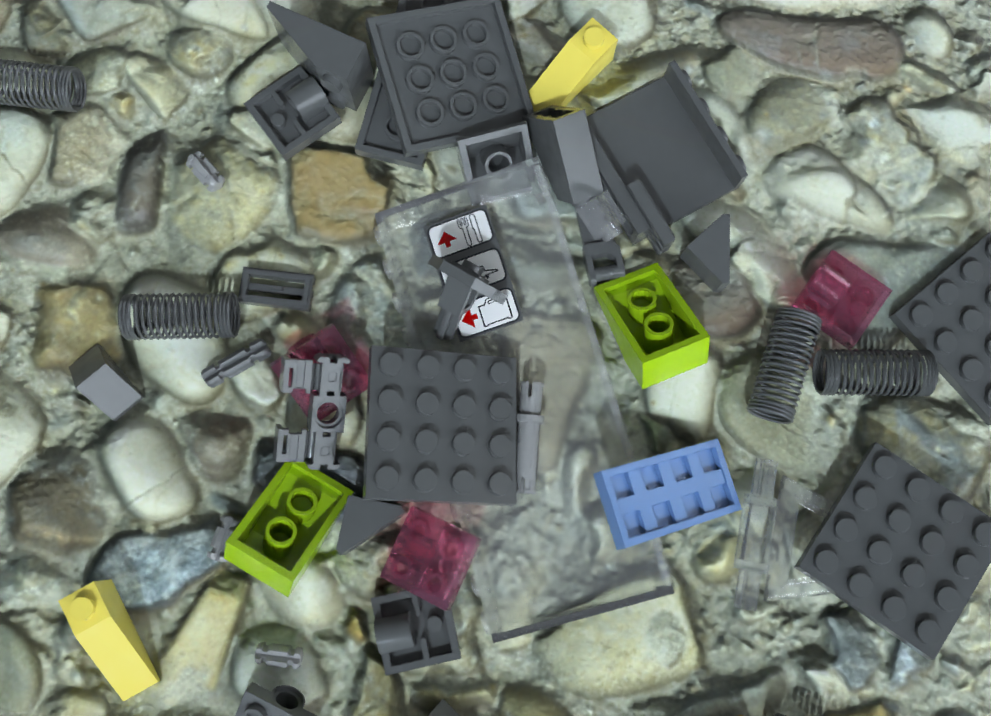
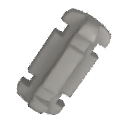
(205, 171)
(220, 537)
(279, 655)

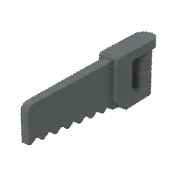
(597, 250)

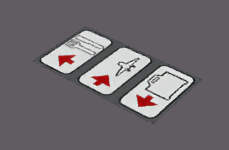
(474, 239)

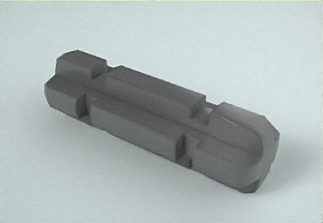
(236, 363)

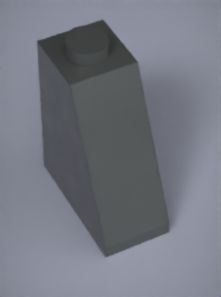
(566, 152)

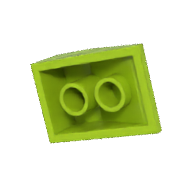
(653, 325)
(287, 526)

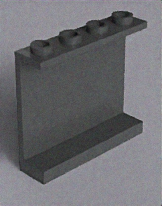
(669, 145)

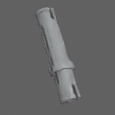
(529, 424)

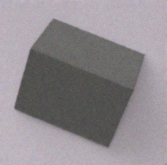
(493, 150)

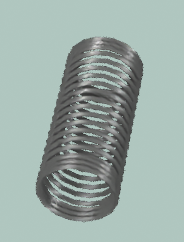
(63, 86)
(225, 313)
(834, 367)
(771, 409)

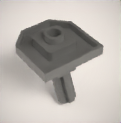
(460, 293)

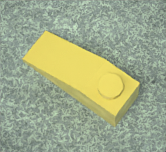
(574, 66)
(109, 637)

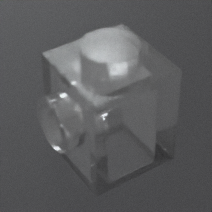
(602, 217)

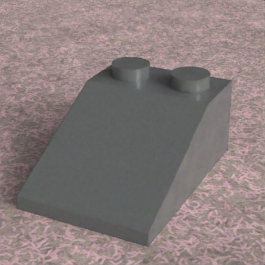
(329, 56)

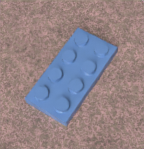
(666, 493)

